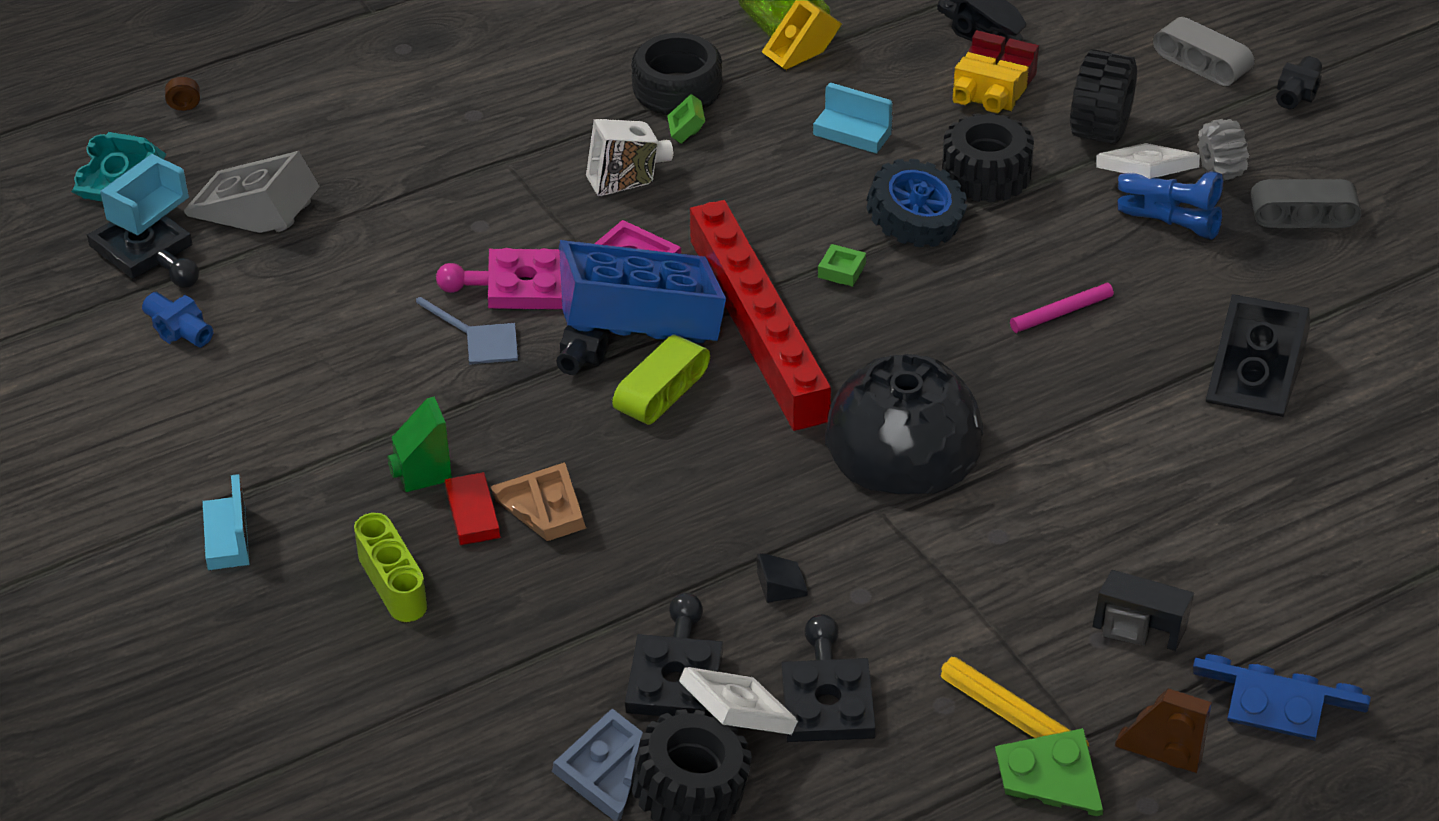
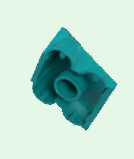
(110, 158)

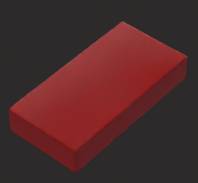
(472, 508)

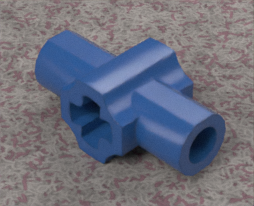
(177, 319)

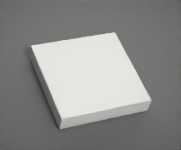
(1148, 160)
(738, 700)

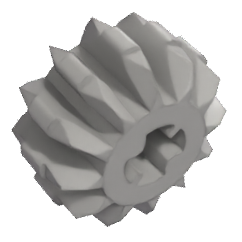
(1223, 148)

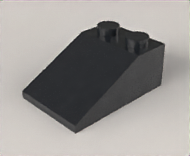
(1259, 355)

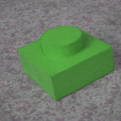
(686, 119)
(842, 265)

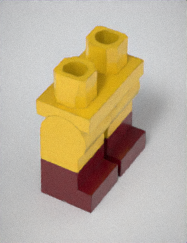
(994, 76)

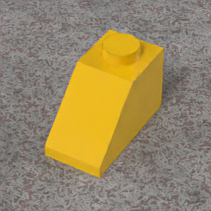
(801, 34)

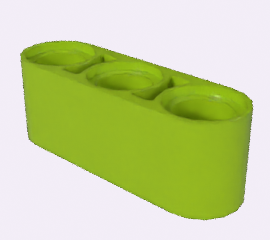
(661, 379)
(390, 567)

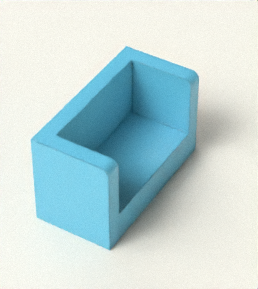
(144, 194)

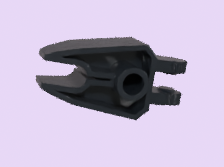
(988, 16)

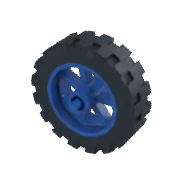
(913, 216)

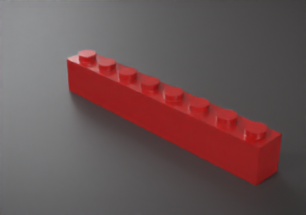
(761, 316)

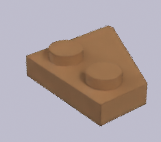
(543, 501)

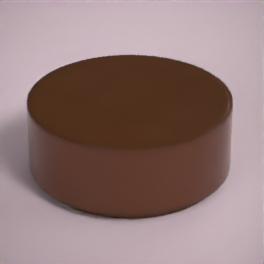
(182, 93)

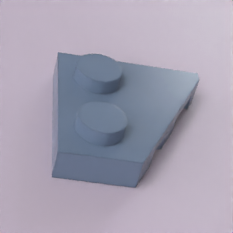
(602, 763)

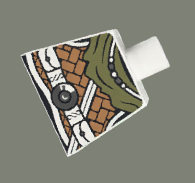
(623, 155)

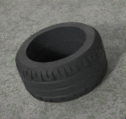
(676, 54)

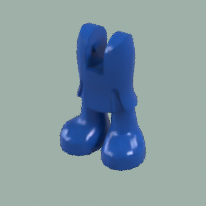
(1164, 197)

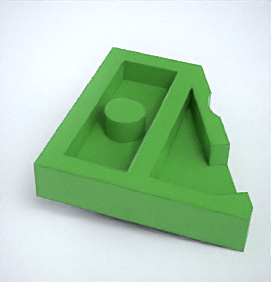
(1052, 770)

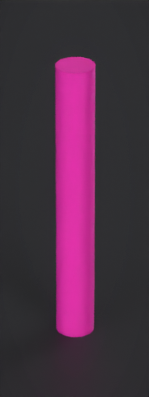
(1061, 307)

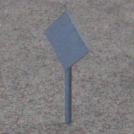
(485, 342)

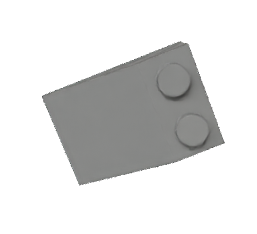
(257, 194)

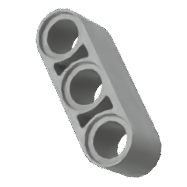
(1203, 51)

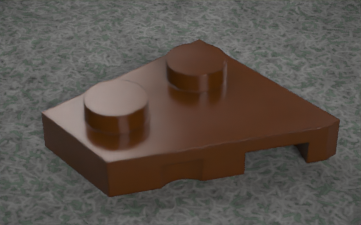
(1170, 730)

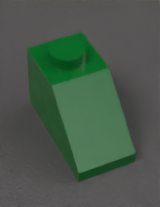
(421, 449)

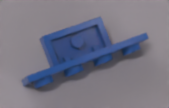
(1278, 701)

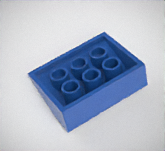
(640, 292)

